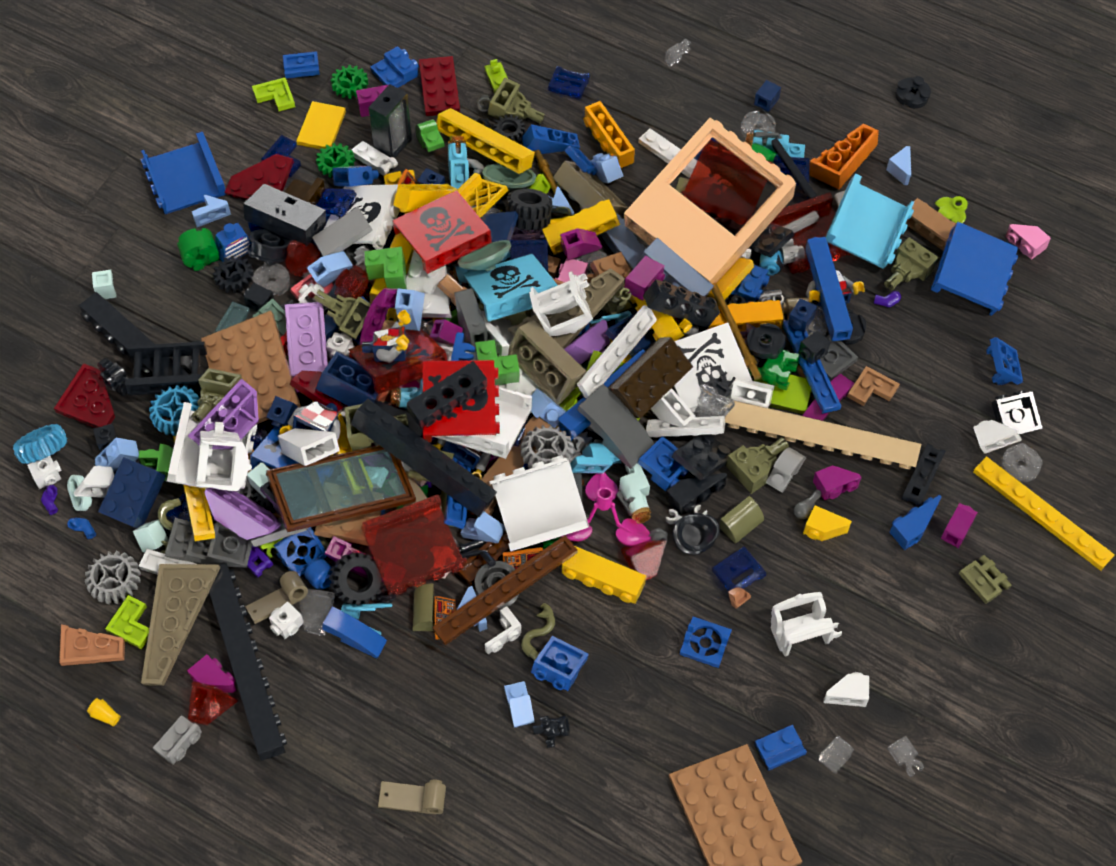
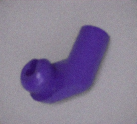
(888, 301)
(48, 499)

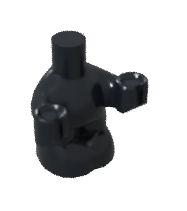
(553, 727)

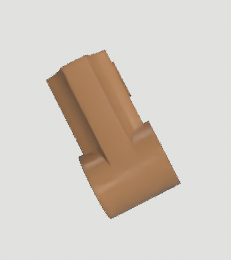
(449, 286)

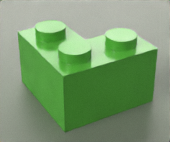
(387, 264)
(507, 365)

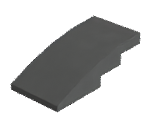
(616, 425)
(224, 548)

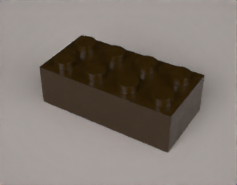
(651, 376)

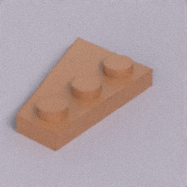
(85, 647)

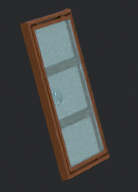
(339, 487)

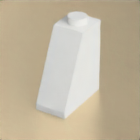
(308, 445)

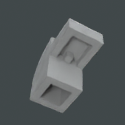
(784, 469)

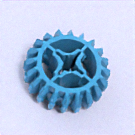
(170, 405)
(40, 443)

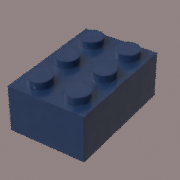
(347, 381)
(132, 493)

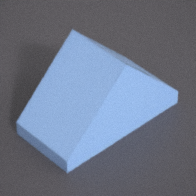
(900, 165)

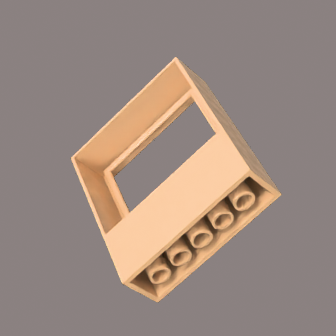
(686, 228)

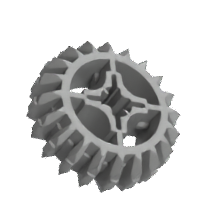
(546, 443)
(108, 587)

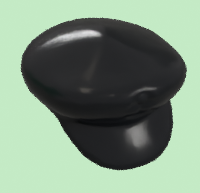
(695, 533)

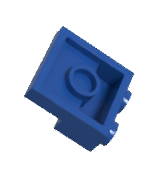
(395, 68)
(752, 284)
(661, 465)
(559, 663)

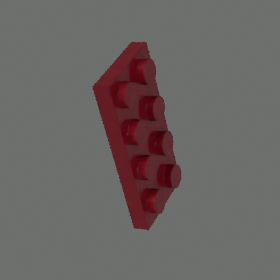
(439, 85)

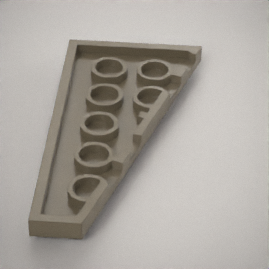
(598, 293)
(176, 605)

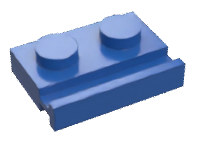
(301, 65)
(780, 747)

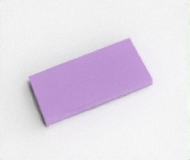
(306, 337)

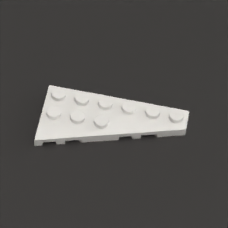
(435, 300)

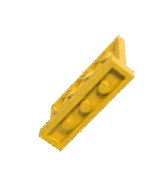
(476, 187)

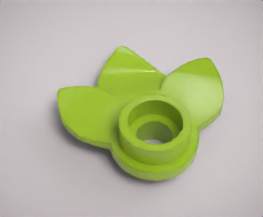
(950, 210)
(571, 399)

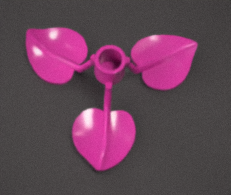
(603, 491)

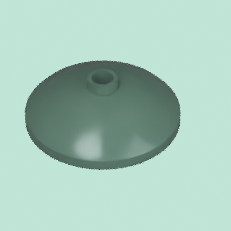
(502, 175)
(486, 257)

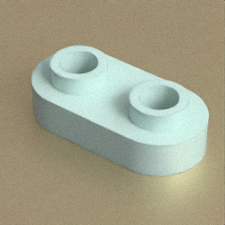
(79, 503)

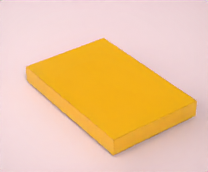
(321, 125)

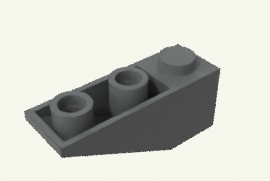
(470, 317)

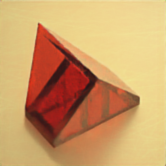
(645, 557)
(208, 703)

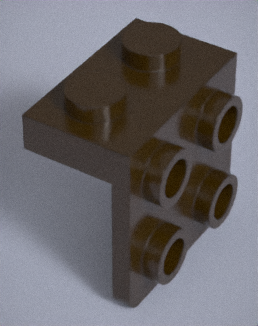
(305, 191)

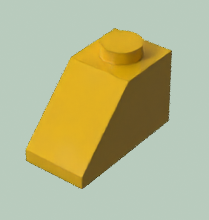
(825, 525)

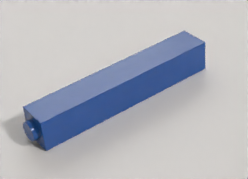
(829, 287)
(573, 421)

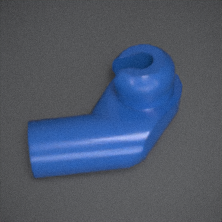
(82, 525)

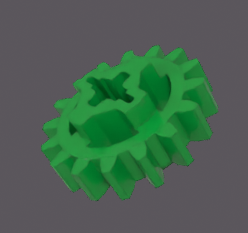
(348, 81)
(326, 159)

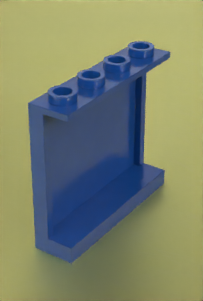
(975, 267)

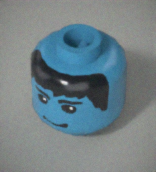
(774, 264)

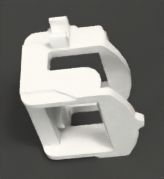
(562, 299)
(239, 466)
(802, 627)

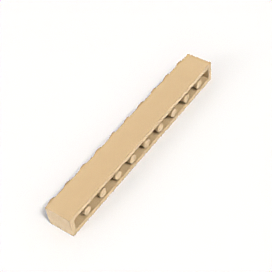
(824, 433)

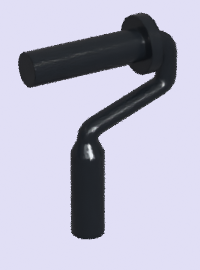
(463, 549)

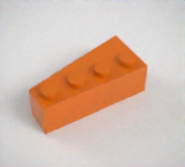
(843, 159)

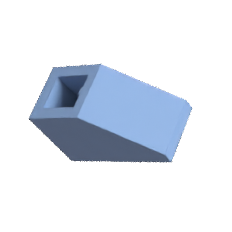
(607, 167)
(329, 268)
(412, 302)
(115, 451)

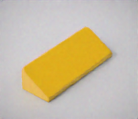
(733, 277)

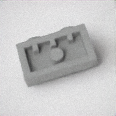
(177, 740)

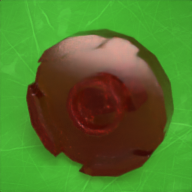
(301, 257)
(353, 283)

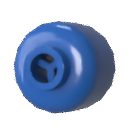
(318, 573)

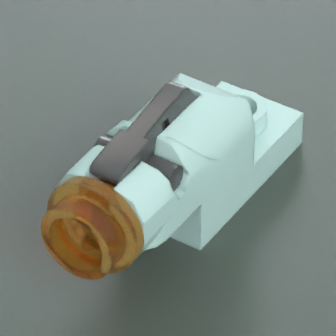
(633, 494)

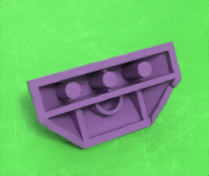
(592, 339)
(236, 411)
(240, 513)

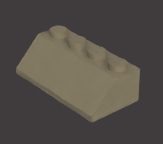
(586, 188)
(545, 361)

